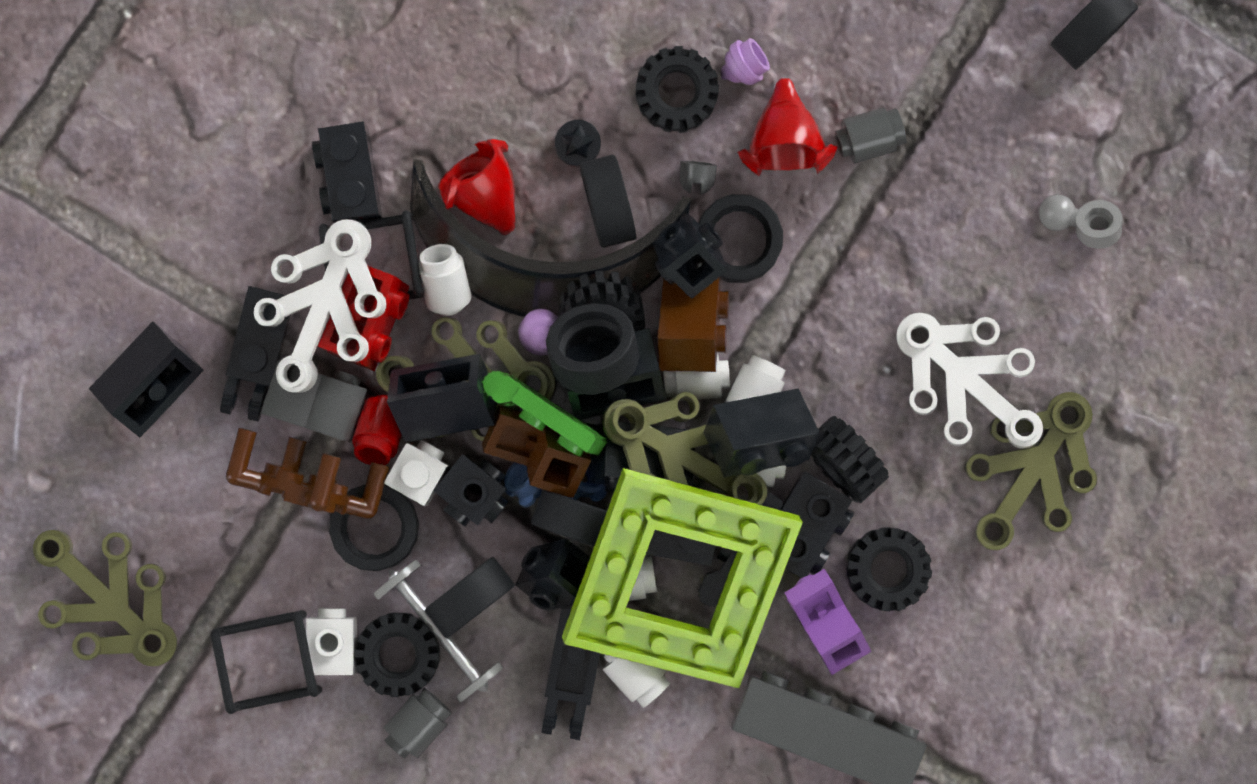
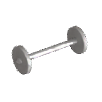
(479, 681)

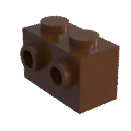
(691, 328)

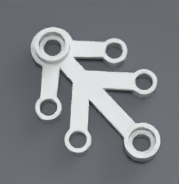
(325, 299)
(963, 375)

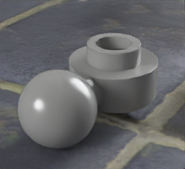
(1059, 213)

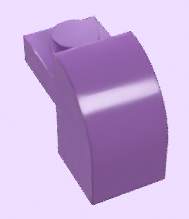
(827, 621)

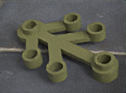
(460, 347)
(675, 449)
(1037, 464)
(111, 602)

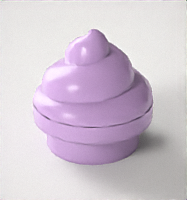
(745, 63)
(534, 330)

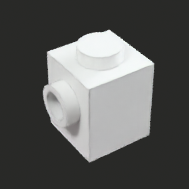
(418, 472)
(332, 642)

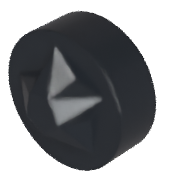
(577, 142)

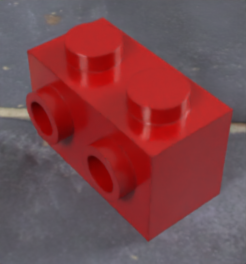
(374, 330)

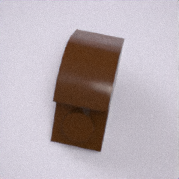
(547, 462)

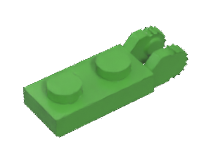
(541, 411)

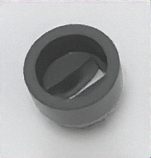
(697, 172)

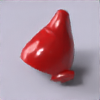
(786, 136)
(483, 186)

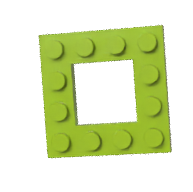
(647, 504)

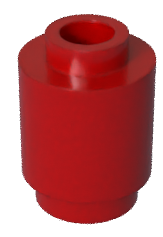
(376, 432)

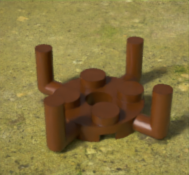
(318, 493)

